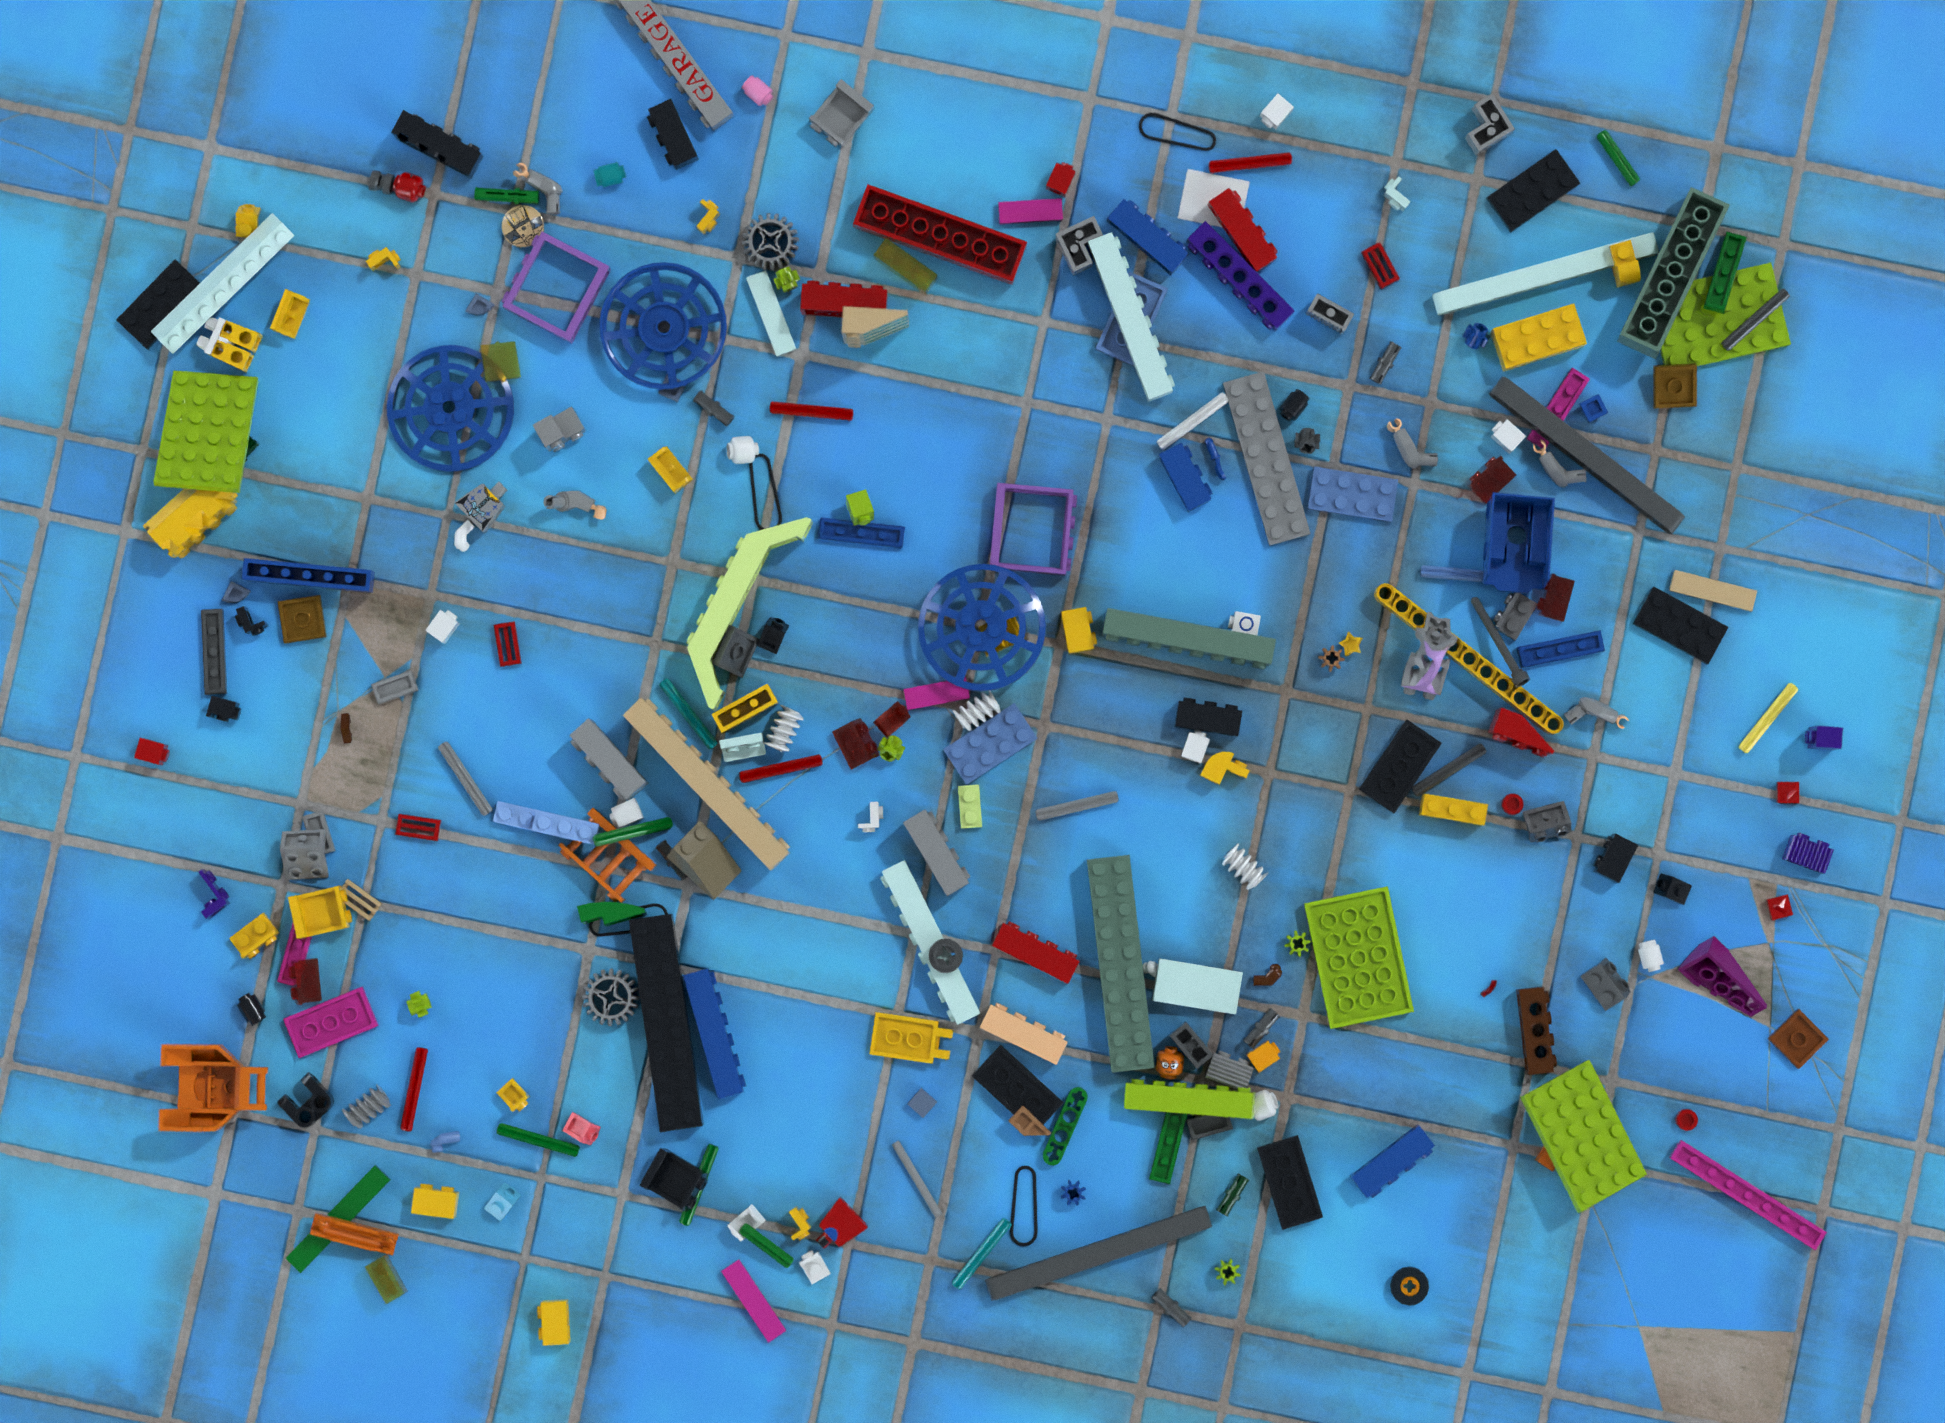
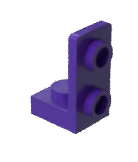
(213, 906)

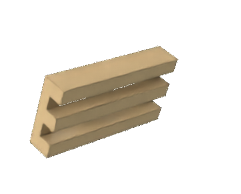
(373, 910)

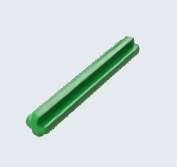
(632, 831)
(538, 1139)
(706, 1165)

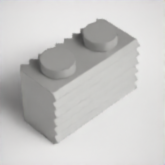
(1330, 313)
(1229, 1071)

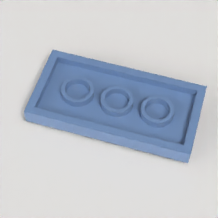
(1112, 340)
(1352, 494)
(990, 744)

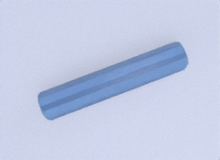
(1451, 573)

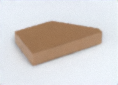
(1027, 1123)

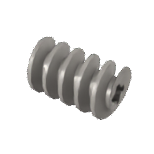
(367, 1107)

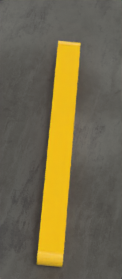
(1479, 662)

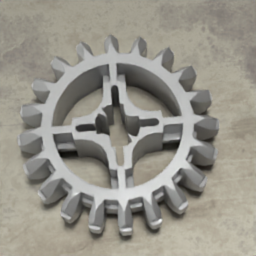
(758, 227)
(593, 991)

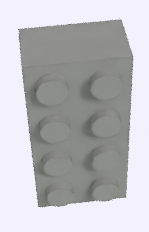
(609, 759)
(936, 853)

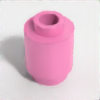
(757, 90)

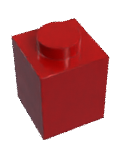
(1061, 179)
(152, 751)

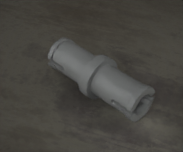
(1385, 362)
(713, 408)
(1261, 1028)
(1171, 1307)

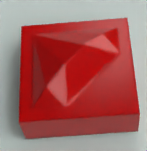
(1787, 792)
(1779, 907)

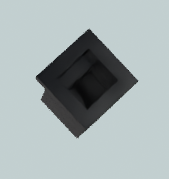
(223, 709)

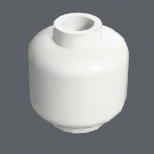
(742, 450)
(1265, 1105)

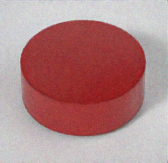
(1512, 804)
(1686, 1119)

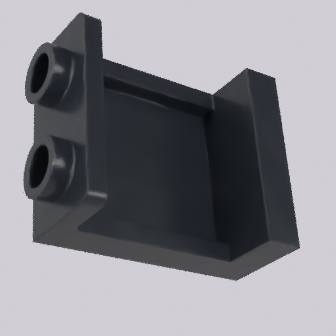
(674, 1179)

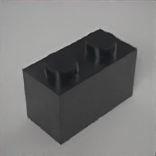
(1615, 857)

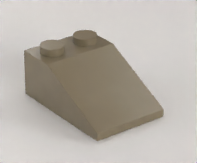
(705, 860)

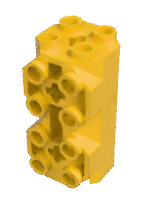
(188, 517)

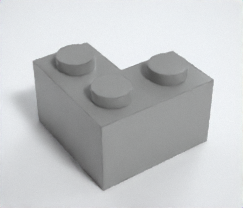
(1493, 126)
(1074, 242)
(559, 429)

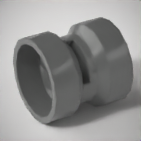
(381, 182)

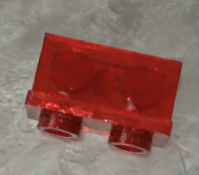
(1492, 479)
(1555, 598)
(856, 743)
(305, 981)

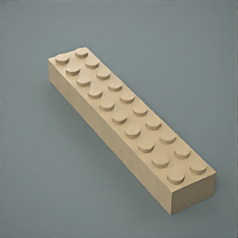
(706, 783)

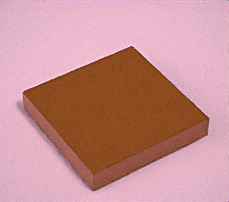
(1798, 1038)

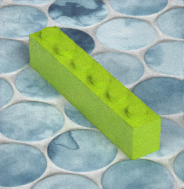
(1189, 1100)

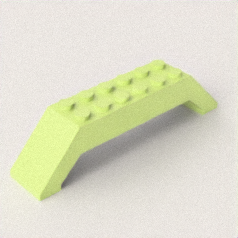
(730, 596)

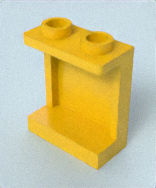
(320, 912)

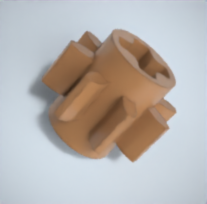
(1327, 662)

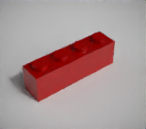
(1241, 229)
(1036, 953)

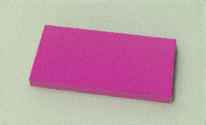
(330, 1022)

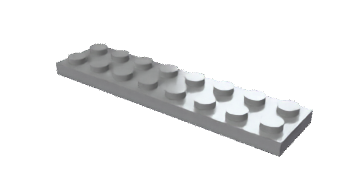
(1266, 458)

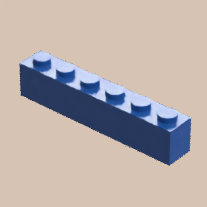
(308, 575)
(713, 1033)

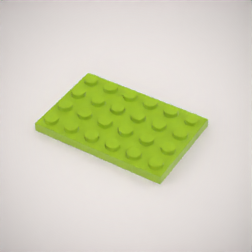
(1699, 332)
(206, 431)
(1358, 957)
(1583, 1136)

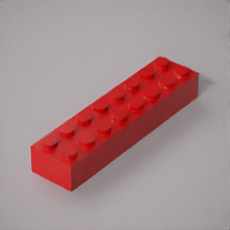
(940, 234)

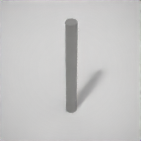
(917, 1179)

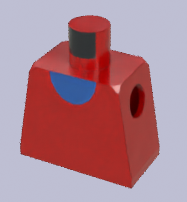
(840, 1224)

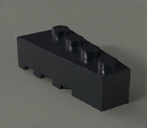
(436, 144)

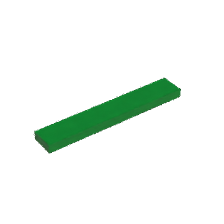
(347, 1210)

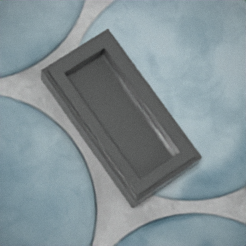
(1207, 1125)

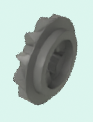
(940, 964)

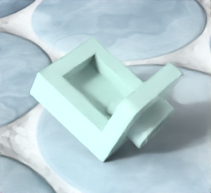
(1395, 198)

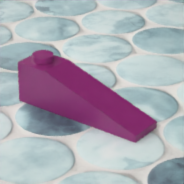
(1719, 972)

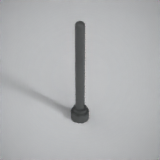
(1519, 676)

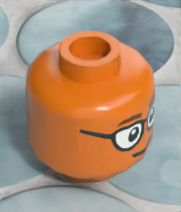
(1169, 1062)

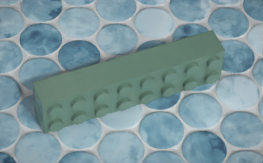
(1673, 273)
(1188, 637)

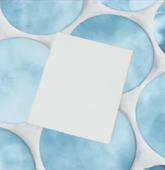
(1202, 188)

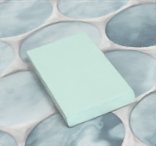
(1197, 986)

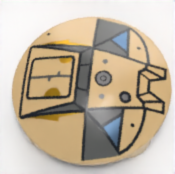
(522, 225)

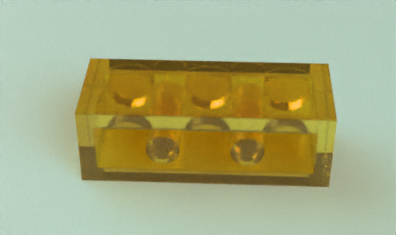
(905, 266)

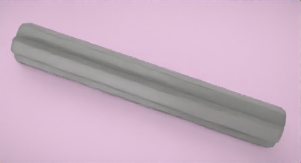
(465, 778)
(1077, 805)

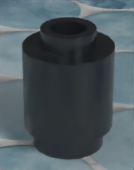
(1294, 405)
(251, 1009)

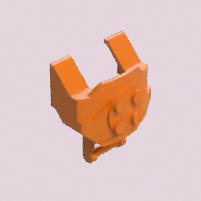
(210, 1087)

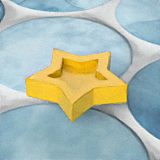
(1351, 644)

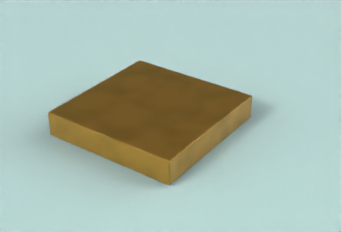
(1675, 386)
(302, 619)

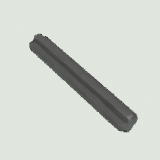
(1754, 320)
(1448, 769)

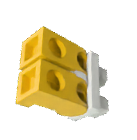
(222, 343)

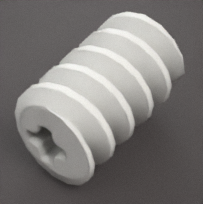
(977, 711)
(784, 729)
(1243, 867)

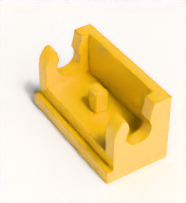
(290, 314)
(670, 469)

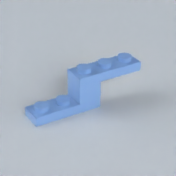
(545, 822)

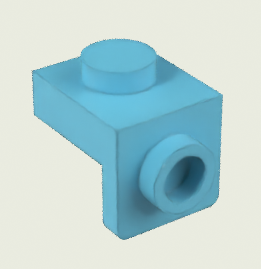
(502, 1201)

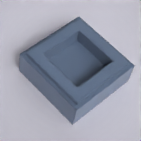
(673, 394)
(922, 1102)

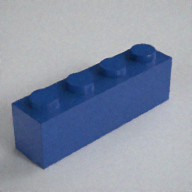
(1147, 236)
(1392, 1160)

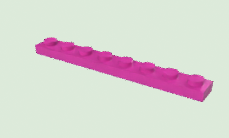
(1748, 1195)

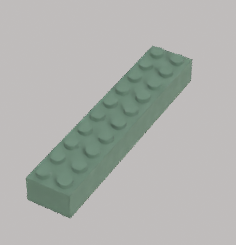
(1120, 963)

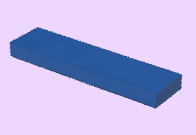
(867, 534)
(1560, 649)

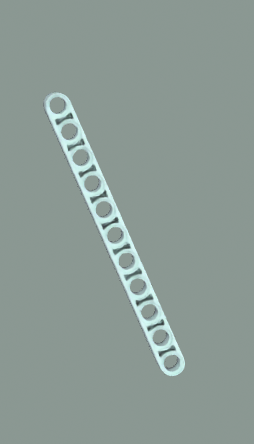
(1537, 276)

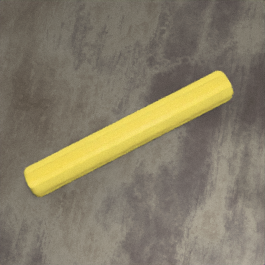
(1768, 718)

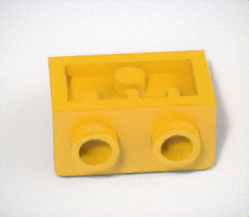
(254, 935)

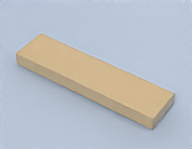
(1713, 590)

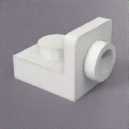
(814, 1266)

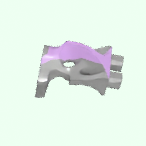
(1435, 646)

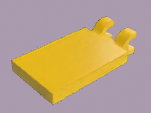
(908, 1038)

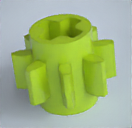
(786, 279)
(891, 748)
(1303, 942)
(419, 1004)
(1231, 1276)

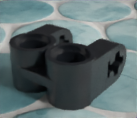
(310, 1105)

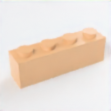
(1024, 1034)

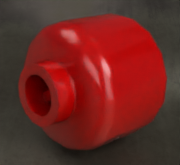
(409, 187)

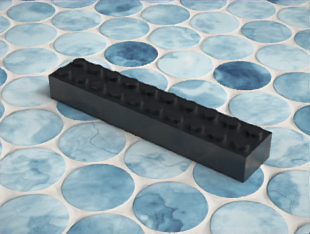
(666, 1022)

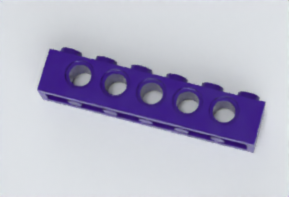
(1206, 234)

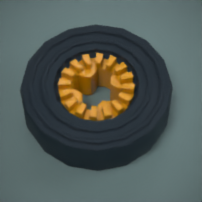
(1401, 1293)

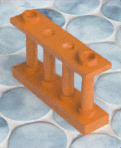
(628, 848)

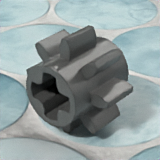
(1307, 440)

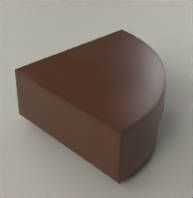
(345, 728)

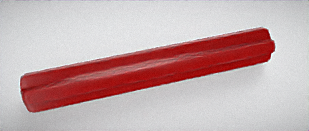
(1250, 162)
(811, 411)
(780, 768)
(414, 1089)

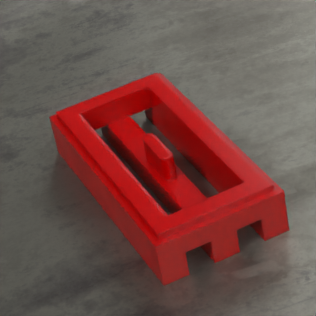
(1373, 270)
(508, 648)
(436, 830)

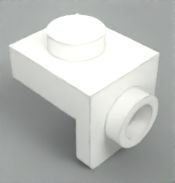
(876, 813)
(750, 1216)

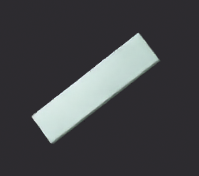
(771, 313)

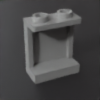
(841, 114)

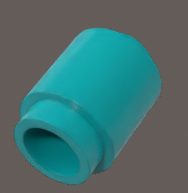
(609, 174)

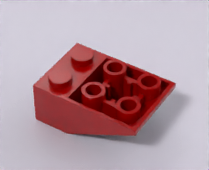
(1516, 729)

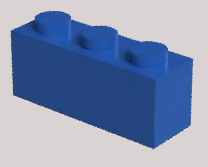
(1185, 476)

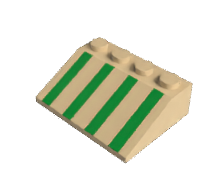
(867, 325)

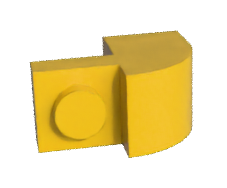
(1626, 267)
(1218, 764)

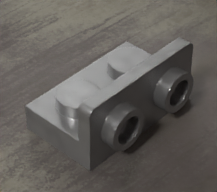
(1515, 615)
(1547, 822)

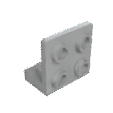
(304, 854)

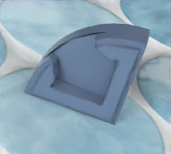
(479, 306)
(235, 593)

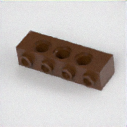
(1548, 1061)

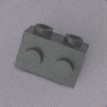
(1606, 984)

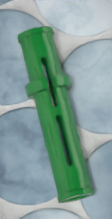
(506, 195)

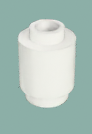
(1650, 955)

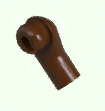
(1270, 978)

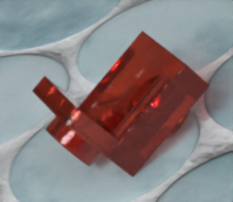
(892, 719)

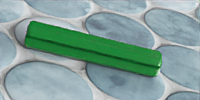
(1618, 157)
(766, 1245)

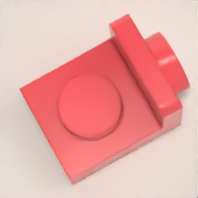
(581, 1129)

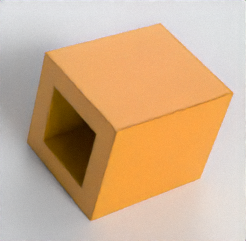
(1264, 1055)

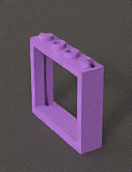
(586, 303)
(1069, 523)

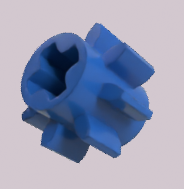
(1476, 336)
(1071, 1186)

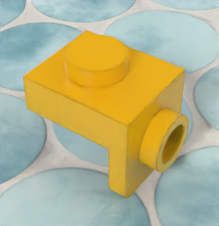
(247, 220)
(709, 220)
(379, 258)
(513, 1095)
(800, 1218)

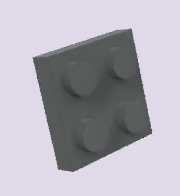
(735, 651)

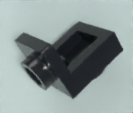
(245, 620)
(1672, 888)

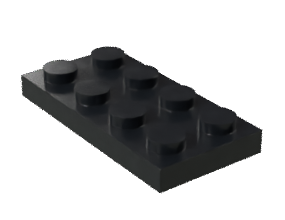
(1533, 190)
(157, 302)
(1680, 625)
(1400, 766)
(1016, 1086)
(1289, 1182)

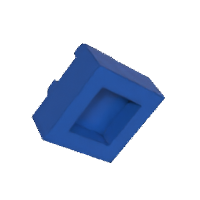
(1593, 408)

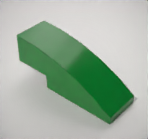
(610, 912)

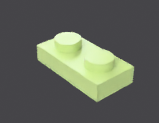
(970, 806)

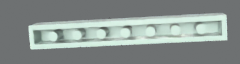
(222, 283)
(1130, 317)
(925, 933)

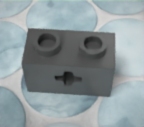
(1191, 1045)

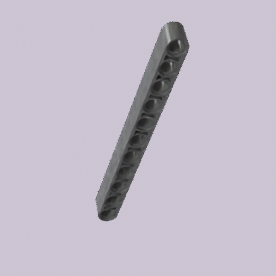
(1587, 455)
(1098, 1253)

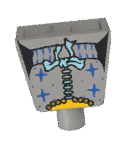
(483, 505)

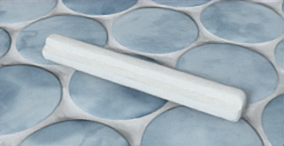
(1192, 421)

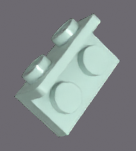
(743, 747)

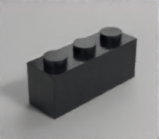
(672, 134)
(1208, 717)

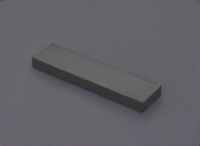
(214, 651)

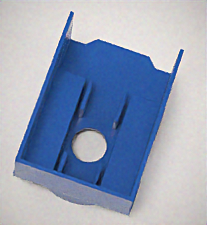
(1521, 565)

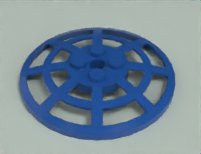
(662, 312)
(449, 422)
(988, 639)

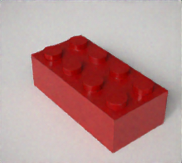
(831, 298)

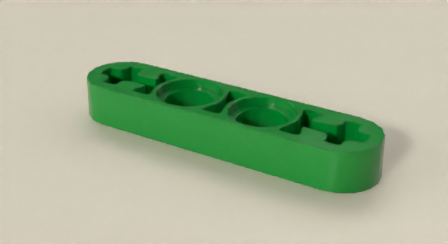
(1068, 1127)

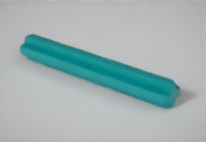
(688, 713)
(982, 1252)

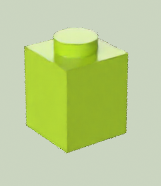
(860, 508)

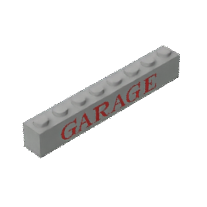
(677, 61)

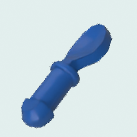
(1215, 456)

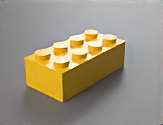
(1538, 337)

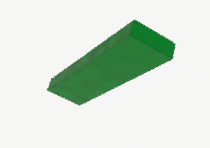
(1725, 272)
(1167, 1147)

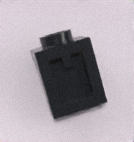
(773, 635)

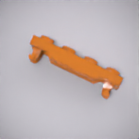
(354, 1234)

